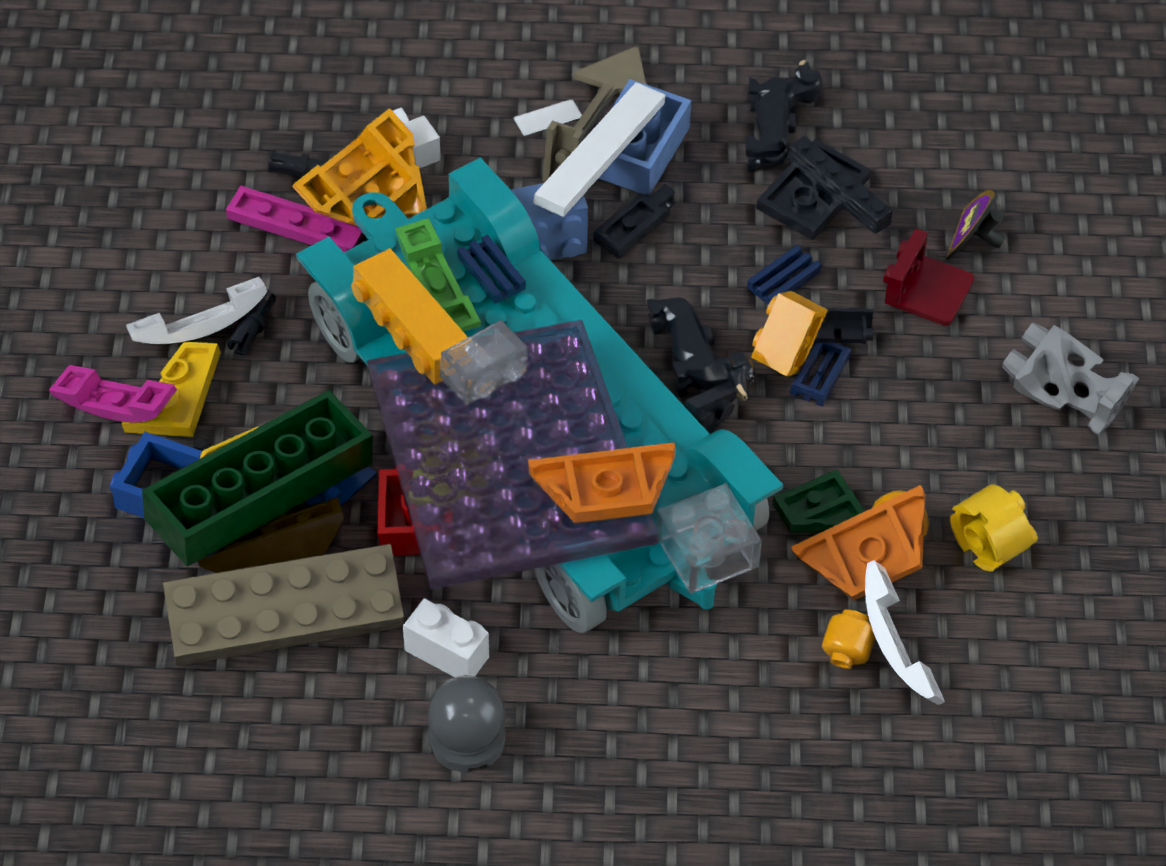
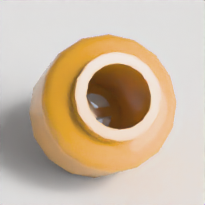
(848, 639)

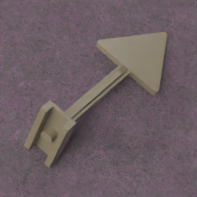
(611, 77)

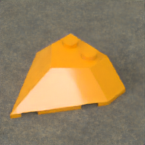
(374, 162)

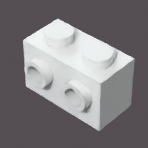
(446, 640)

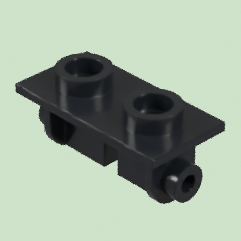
(851, 323)

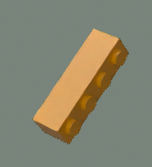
(406, 311)

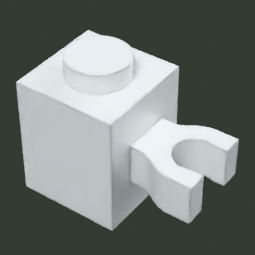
(425, 139)

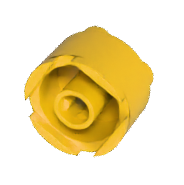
(992, 526)

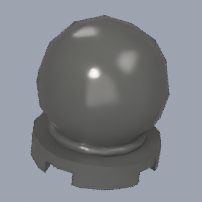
(466, 723)

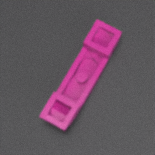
(109, 399)

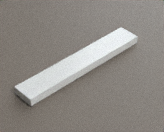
(599, 149)

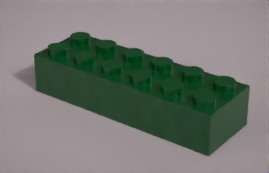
(257, 477)

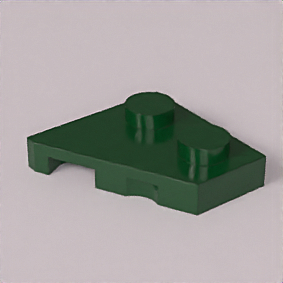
(817, 504)

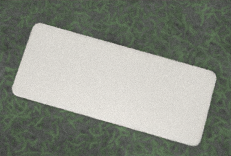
(541, 118)

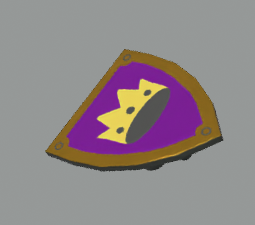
(974, 222)

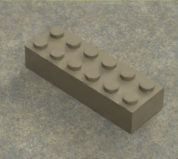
(283, 604)

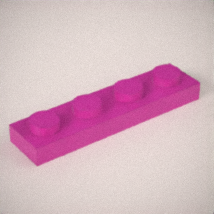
(290, 219)

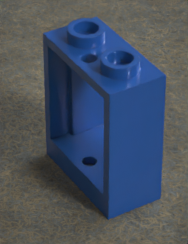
(150, 446)

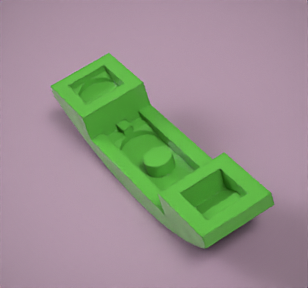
(427, 263)

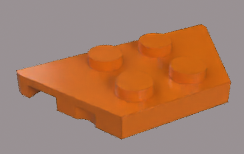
(605, 482)
(885, 533)

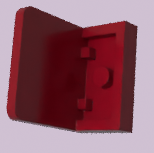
(925, 284)

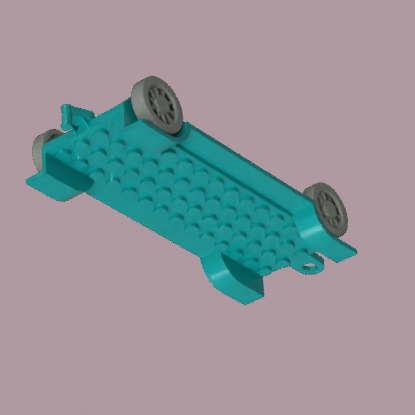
(643, 405)

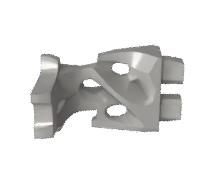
(1051, 365)

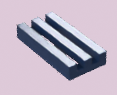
(487, 244)
(780, 272)
(811, 391)

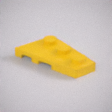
(191, 373)

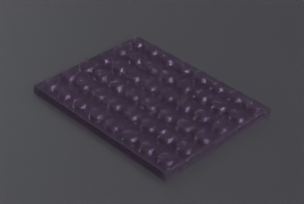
(468, 463)

